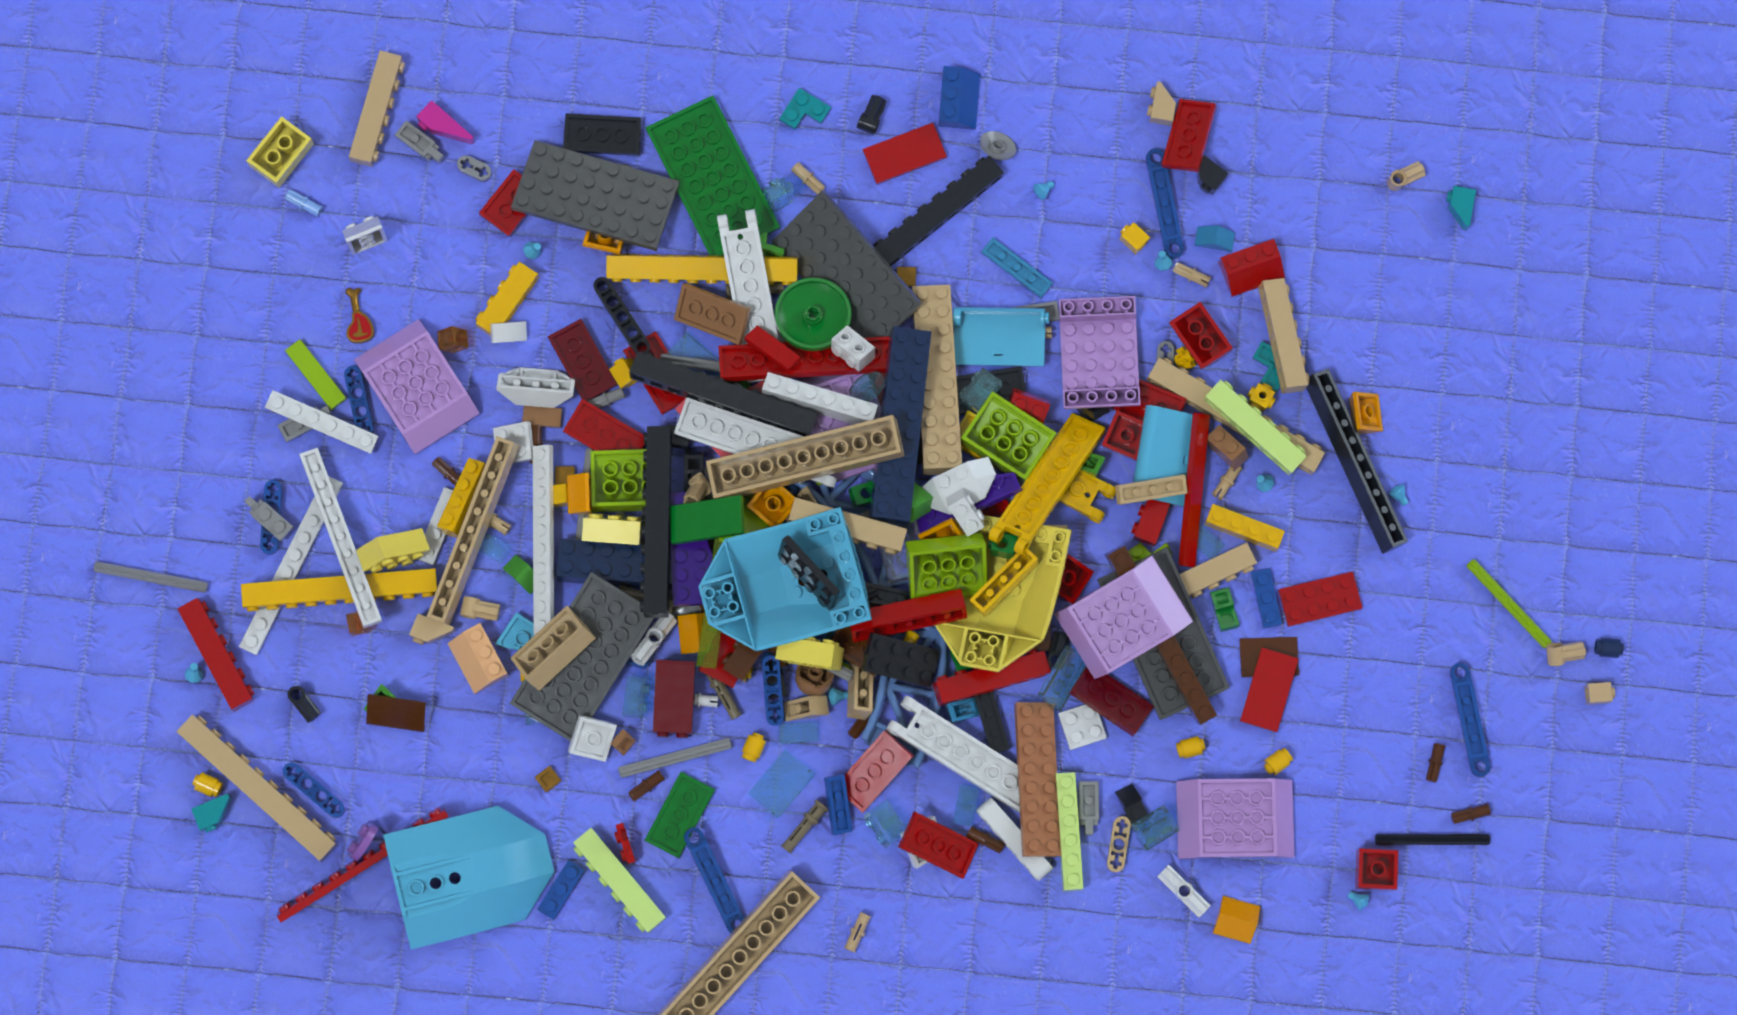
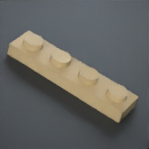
(1151, 489)

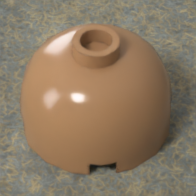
(813, 680)

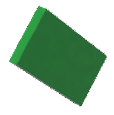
(707, 520)
(679, 813)

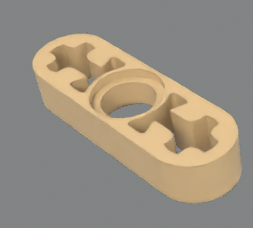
(1111, 848)

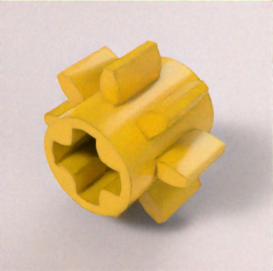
(1184, 358)

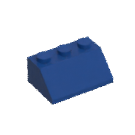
(959, 98)

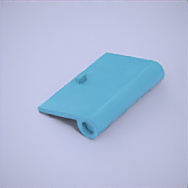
(1011, 333)
(1164, 447)

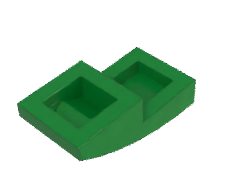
(1224, 609)

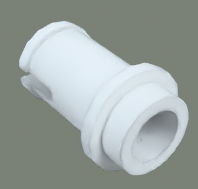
(704, 700)

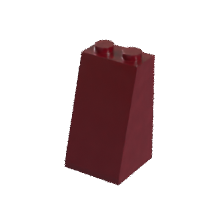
(674, 698)

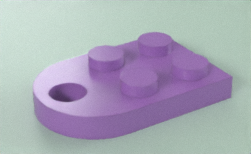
(366, 835)

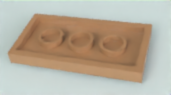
(712, 313)

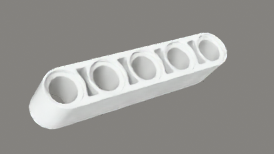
(1011, 837)

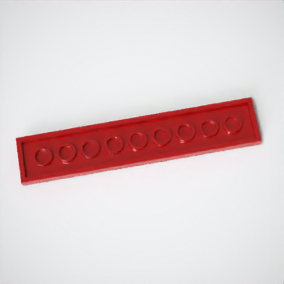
(747, 363)
(352, 869)

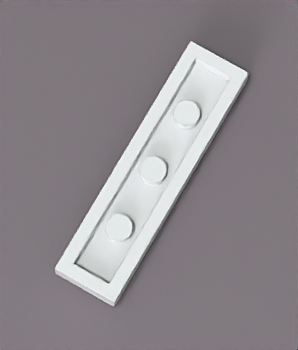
(433, 534)

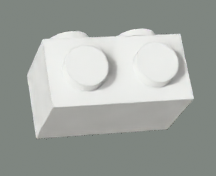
(852, 348)
(965, 512)

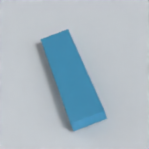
(1016, 267)

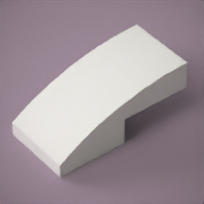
(508, 332)

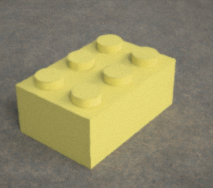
(280, 152)
(613, 529)
(393, 550)
(812, 653)

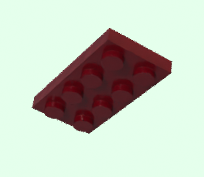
(582, 360)
(1112, 701)

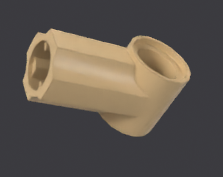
(1406, 175)
(698, 489)
(474, 609)
(1560, 653)

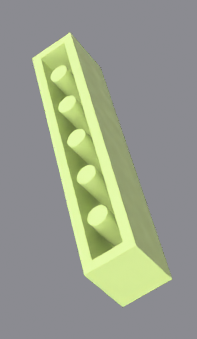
(1254, 427)
(1069, 832)
(619, 880)

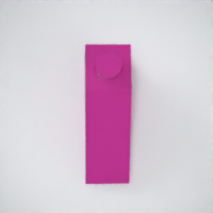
(440, 123)

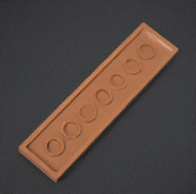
(1037, 779)

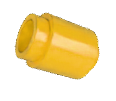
(753, 747)
(1190, 747)
(1277, 761)
(207, 785)

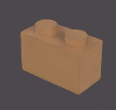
(1227, 447)

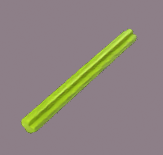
(1508, 603)

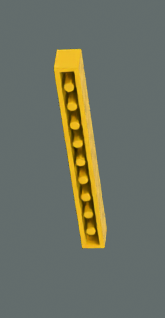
(690, 268)
(335, 588)

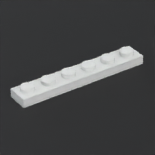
(321, 422)

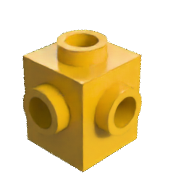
(1258, 402)

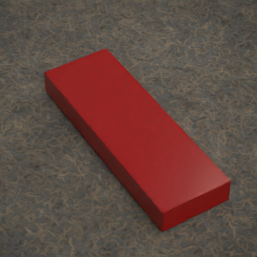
(772, 348)

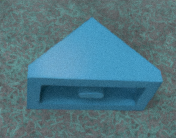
(1214, 238)
(962, 710)

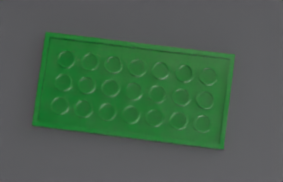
(710, 172)

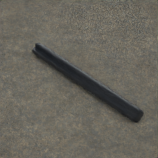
(1432, 839)

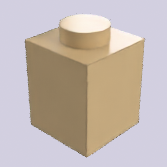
(1599, 693)

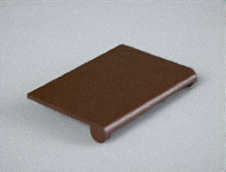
(1251, 648)
(395, 713)

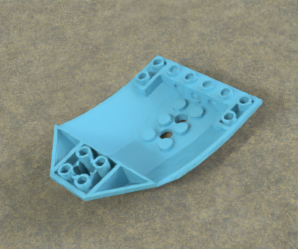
(761, 601)
(500, 868)

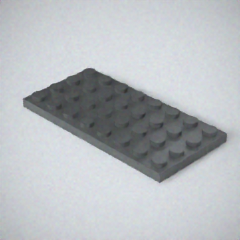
(595, 195)
(837, 251)
(1193, 643)
(585, 681)

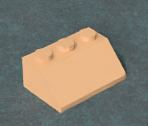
(477, 658)

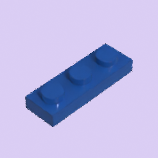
(1266, 598)
(838, 804)
(561, 890)

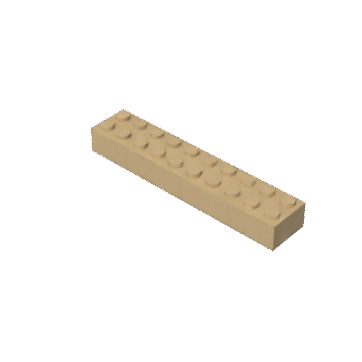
(940, 413)
(805, 458)
(744, 948)

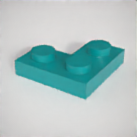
(802, 105)
(1265, 357)

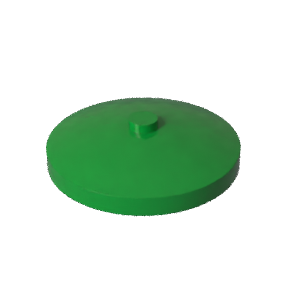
(812, 313)

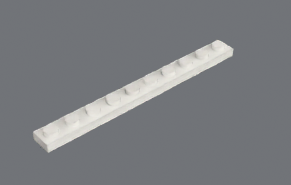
(543, 536)
(340, 538)
(287, 570)

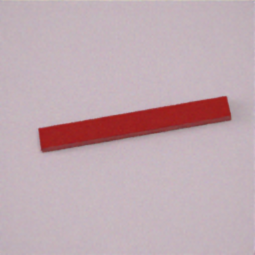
(1194, 484)

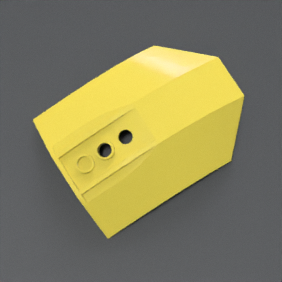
(1021, 616)

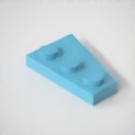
(516, 633)

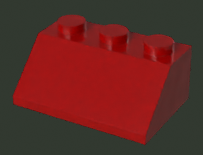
(1251, 266)
(1201, 336)

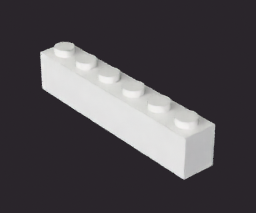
(820, 400)

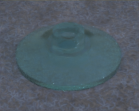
(868, 386)

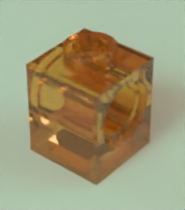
(452, 339)
(355, 625)

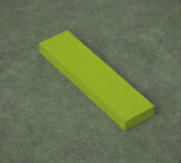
(315, 374)

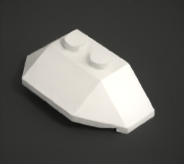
(535, 387)
(972, 476)

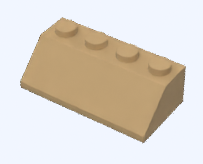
(552, 648)

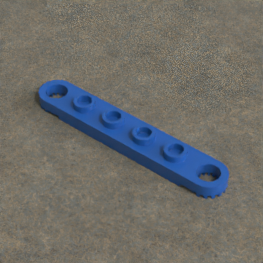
(1164, 204)
(1470, 719)
(713, 878)

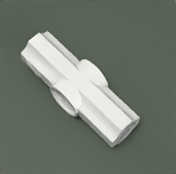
(646, 646)
(1174, 882)

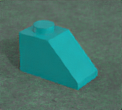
(1461, 205)
(211, 813)

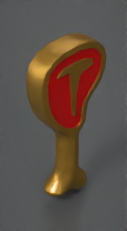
(361, 327)

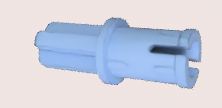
(303, 203)

